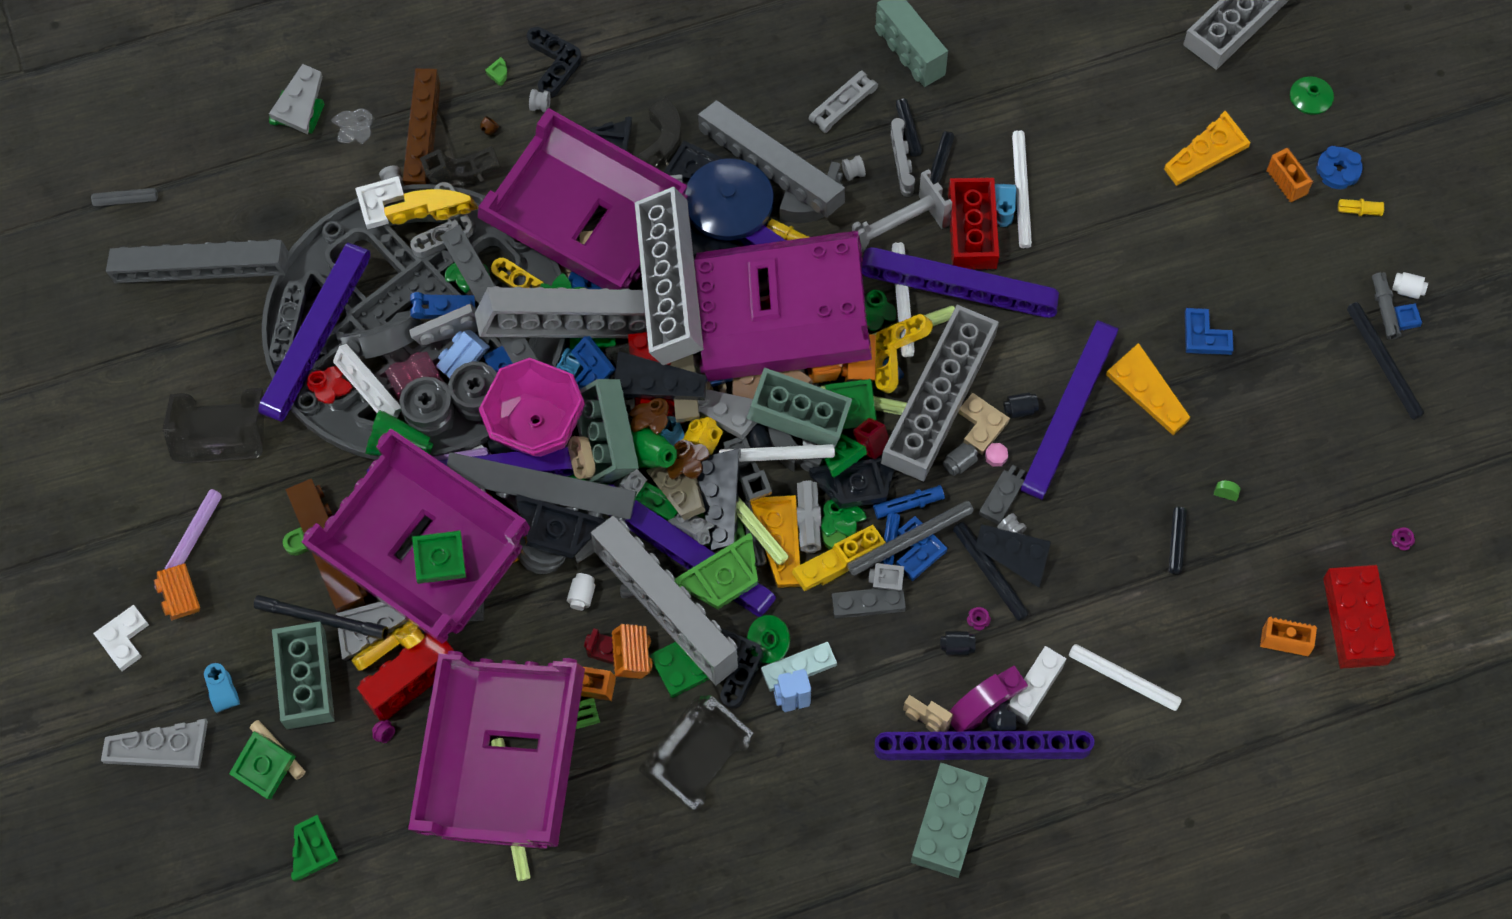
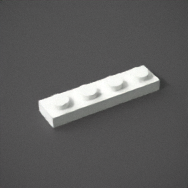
(365, 381)

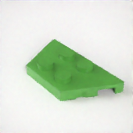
(723, 574)

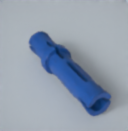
(910, 501)

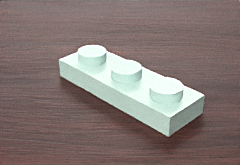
(811, 660)

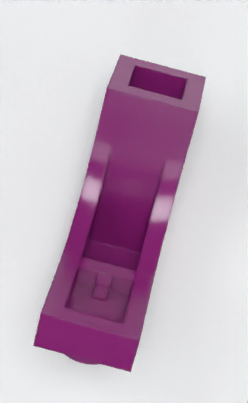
(985, 697)

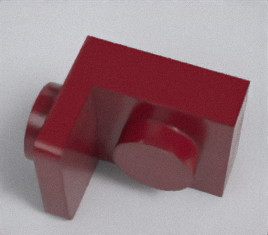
(599, 647)

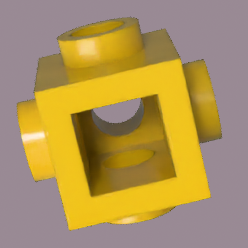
(704, 432)

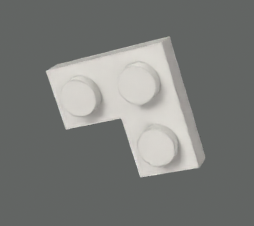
(375, 196)
(116, 636)

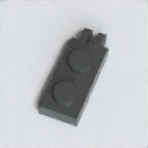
(1002, 495)

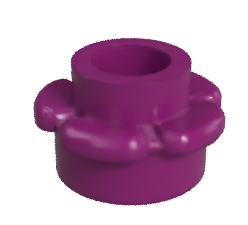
(1404, 533)
(978, 612)
(383, 731)

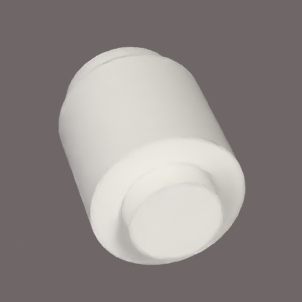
(1410, 285)
(581, 591)

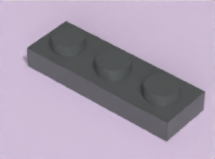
(867, 602)

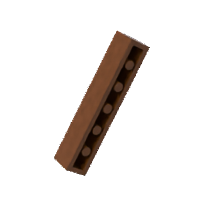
(421, 124)
(310, 510)

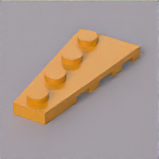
(1213, 146)
(1146, 386)
(780, 519)

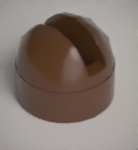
(488, 125)

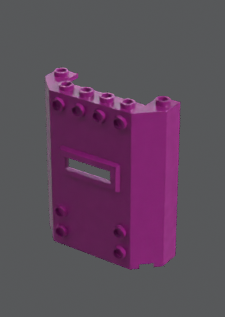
(558, 190)
(813, 313)
(384, 513)
(495, 791)

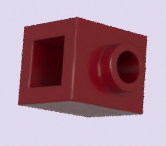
(873, 436)

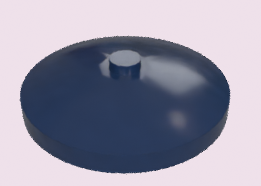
(729, 199)

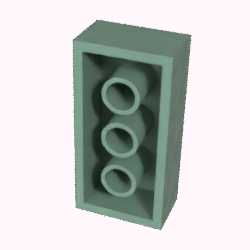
(911, 40)
(799, 408)
(608, 430)
(303, 675)
(949, 820)

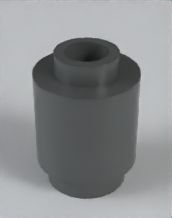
(960, 459)

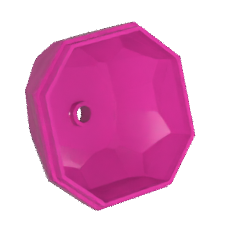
(527, 393)

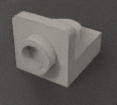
(633, 481)
(887, 577)

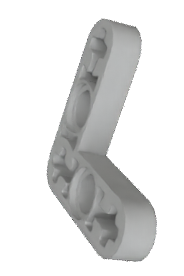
(432, 233)

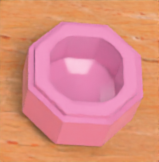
(996, 454)

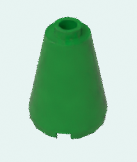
(382, 425)
(653, 449)

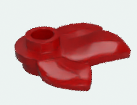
(328, 384)

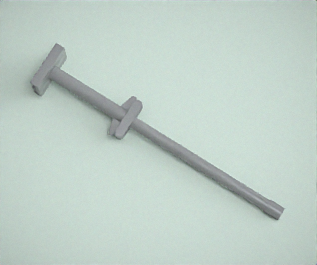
(930, 199)

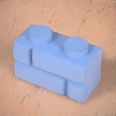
(466, 349)
(793, 690)

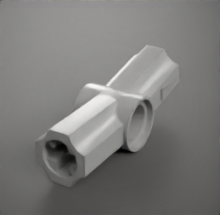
(808, 516)

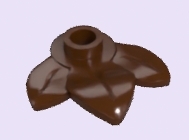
(650, 414)
(688, 459)

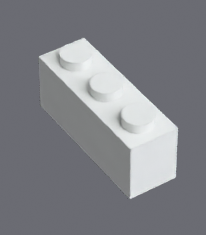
(1039, 681)

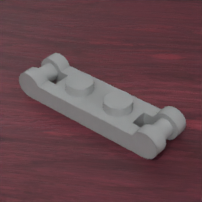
(843, 101)
(903, 165)

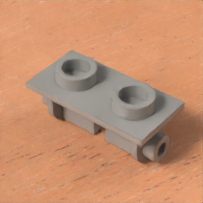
(694, 527)

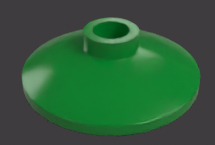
(1311, 102)
(761, 633)

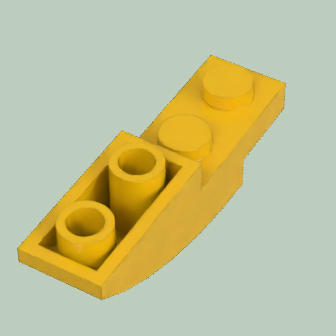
(437, 202)
(835, 561)

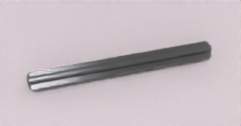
(910, 538)

